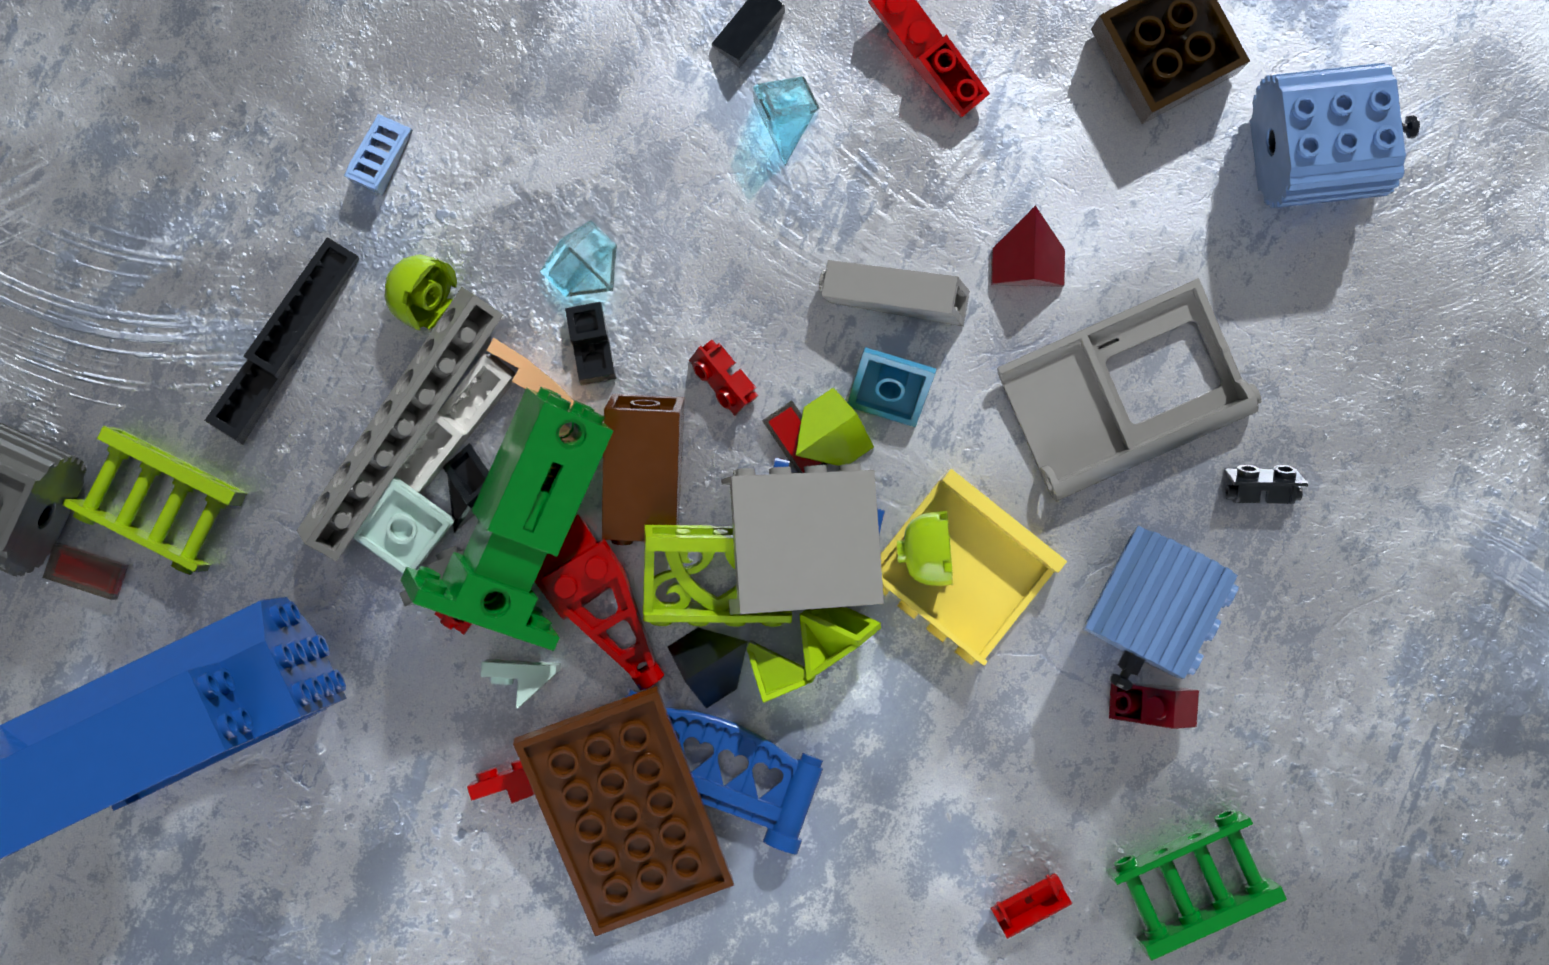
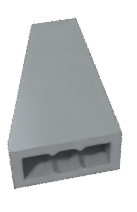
(896, 291)

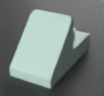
(530, 675)

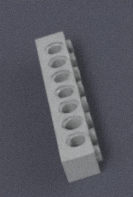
(398, 424)

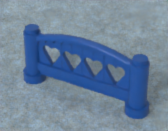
(779, 809)

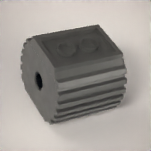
(32, 491)

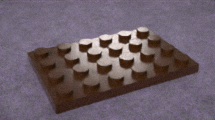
(624, 811)

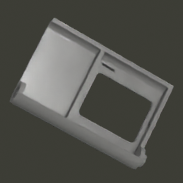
(1076, 414)

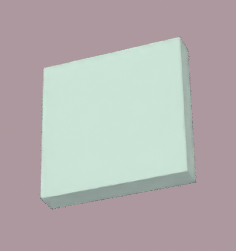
(403, 526)

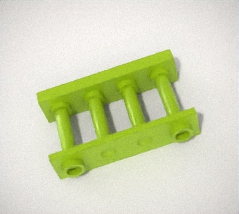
(153, 463)

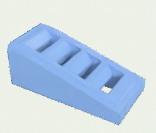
(361, 158)

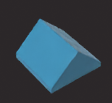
(890, 387)

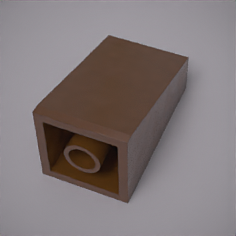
(641, 465)

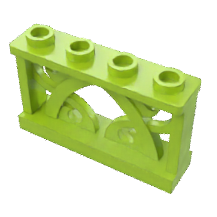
(677, 543)

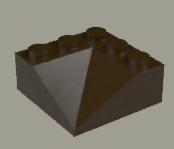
(1168, 51)

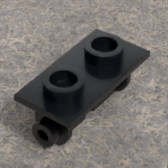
(1281, 484)

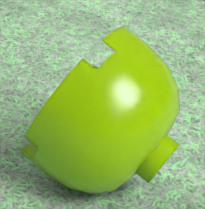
(419, 290)
(927, 549)

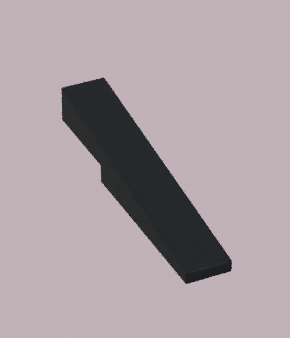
(281, 341)

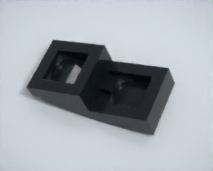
(590, 343)

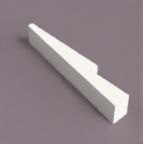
(456, 421)

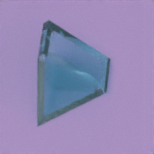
(786, 111)
(582, 262)

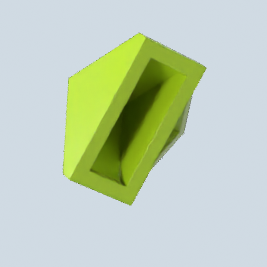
(832, 431)
(831, 635)
(774, 672)

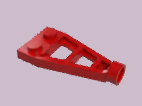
(585, 574)

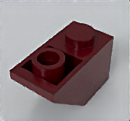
(1155, 705)

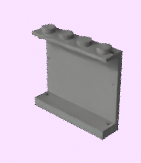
(805, 539)

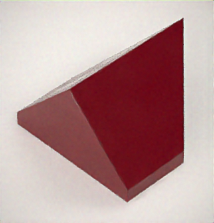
(1029, 255)

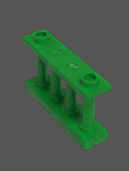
(1225, 906)

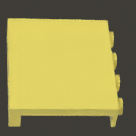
(994, 570)

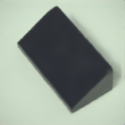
(748, 29)

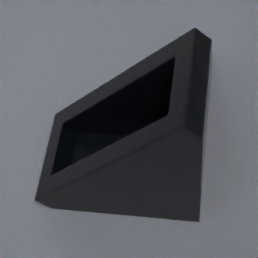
(465, 479)
(709, 663)

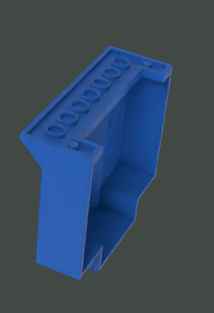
(161, 719)

